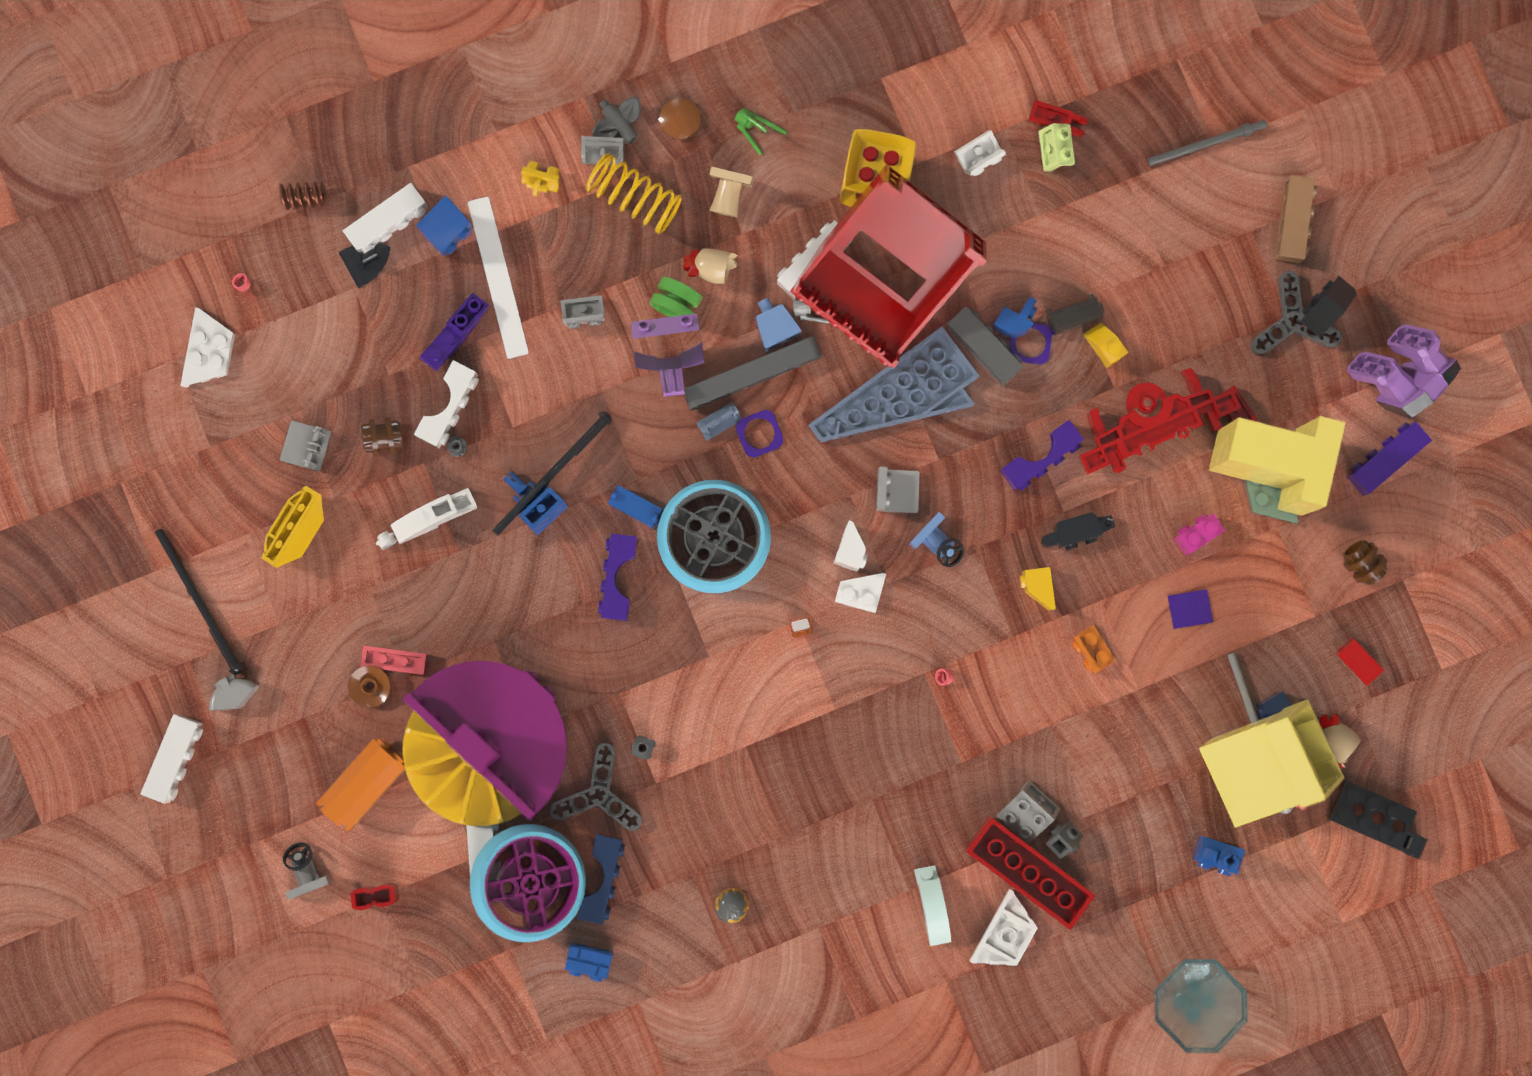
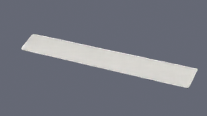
(498, 277)

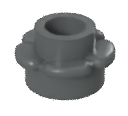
(461, 450)

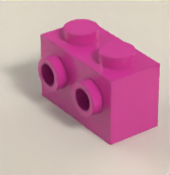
(1199, 534)

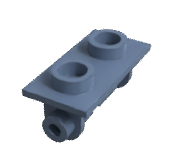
(719, 421)

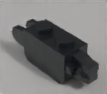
(1077, 530)

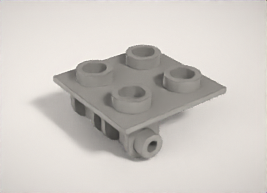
(305, 445)

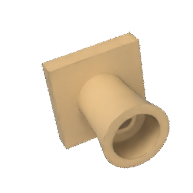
(728, 191)

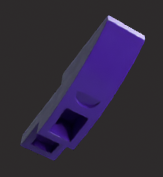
(455, 332)

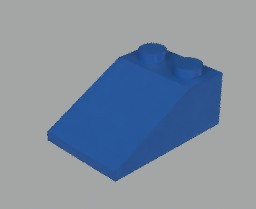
(445, 226)

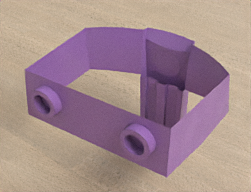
(671, 367)

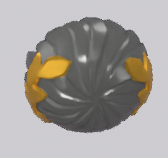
(731, 905)

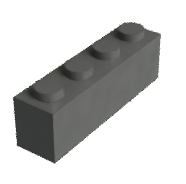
(984, 346)

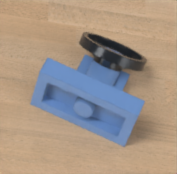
(938, 542)

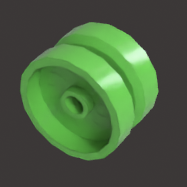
(674, 298)

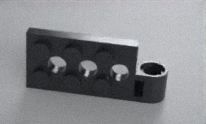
(1405, 841)

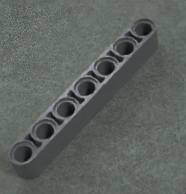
(752, 373)

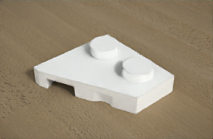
(861, 592)

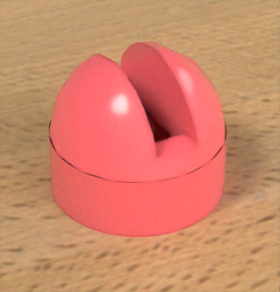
(237, 279)
(944, 676)

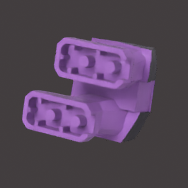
(1413, 384)

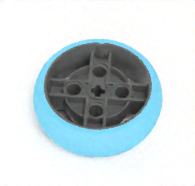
(693, 542)

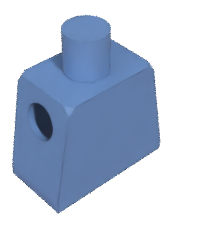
(775, 325)

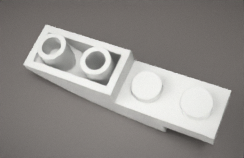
(433, 514)

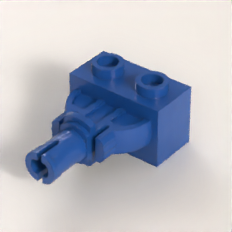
(541, 509)
(1219, 855)

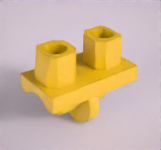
(540, 180)

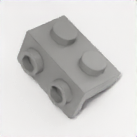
(583, 311)

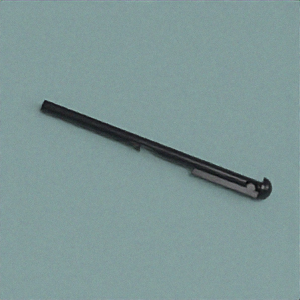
(589, 435)
(235, 667)

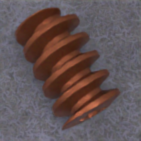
(302, 196)

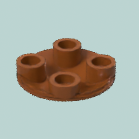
(680, 118)

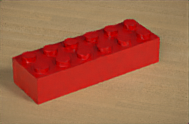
(1029, 873)

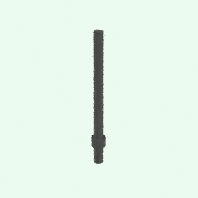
(1244, 130)

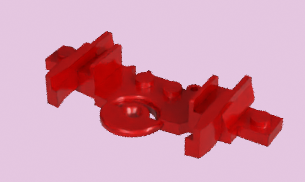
(1175, 416)

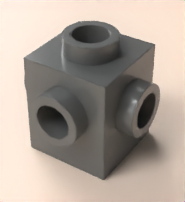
(1064, 839)

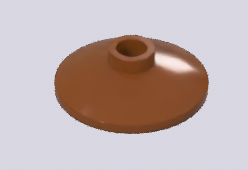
(359, 688)

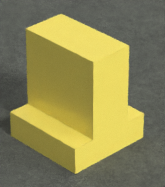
(1293, 461)
(1272, 764)

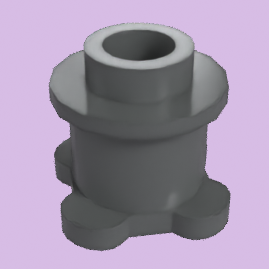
(650, 744)

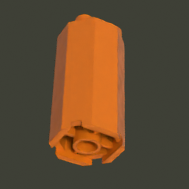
(362, 784)

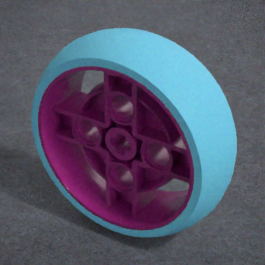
(535, 925)

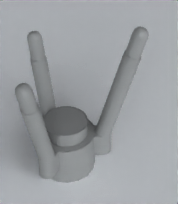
(802, 310)

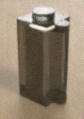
(1075, 316)

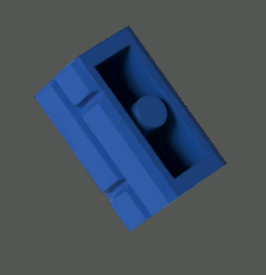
(588, 961)

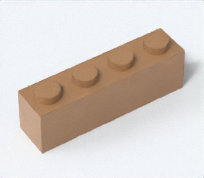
(1295, 219)

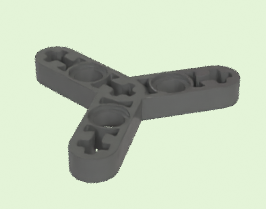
(1284, 323)
(608, 798)

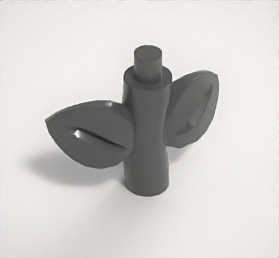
(619, 120)

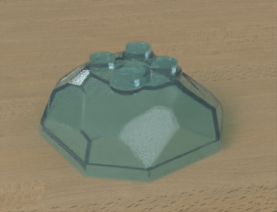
(1200, 1005)

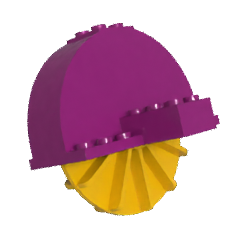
(484, 743)

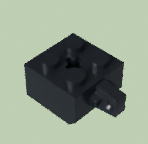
(1328, 305)

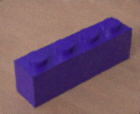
(1388, 458)

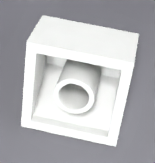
(851, 549)

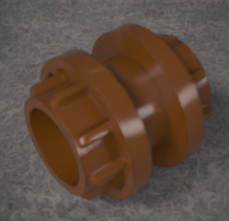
(381, 436)
(1367, 566)

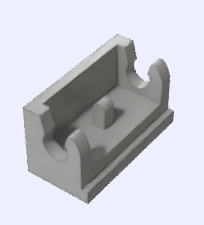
(595, 147)

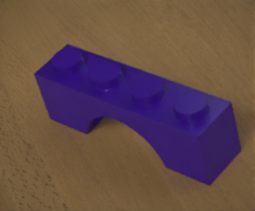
(1020, 471)
(621, 549)

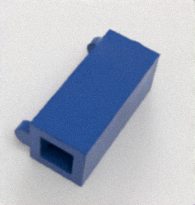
(635, 507)

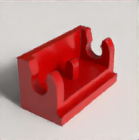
(1359, 661)

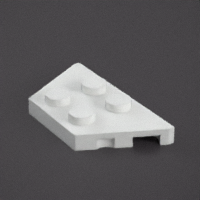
(207, 350)
(1006, 934)

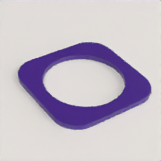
(1042, 358)
(778, 438)

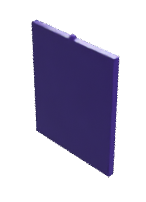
(1190, 609)

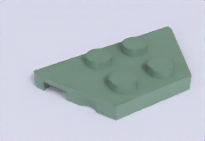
(1265, 501)

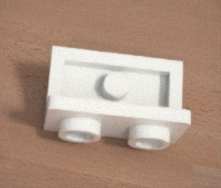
(979, 154)

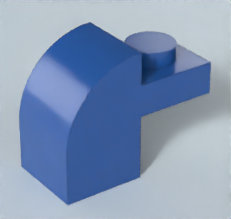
(1014, 324)

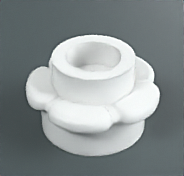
(386, 540)

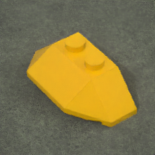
(294, 528)

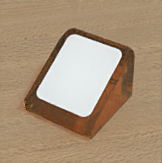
(801, 627)

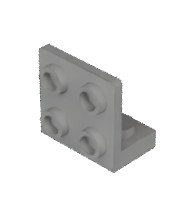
(897, 490)
(1029, 812)

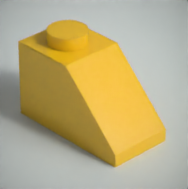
(1105, 344)
(1039, 586)

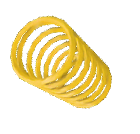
(607, 158)

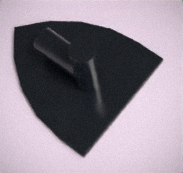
(365, 266)

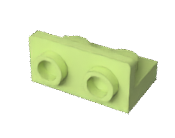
(1056, 146)

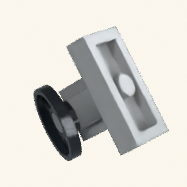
(304, 871)

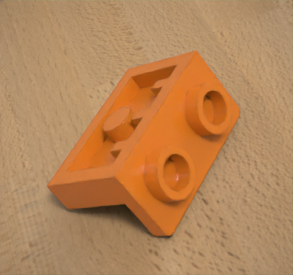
(1092, 649)

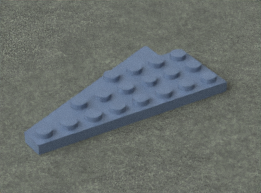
(921, 385)

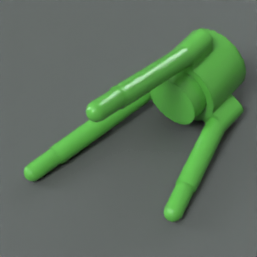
(748, 119)

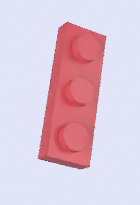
(394, 660)

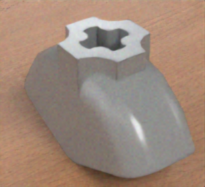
(232, 693)

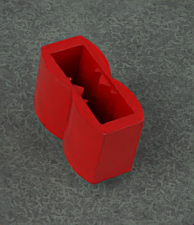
(374, 896)

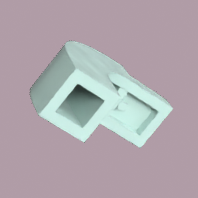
(933, 905)

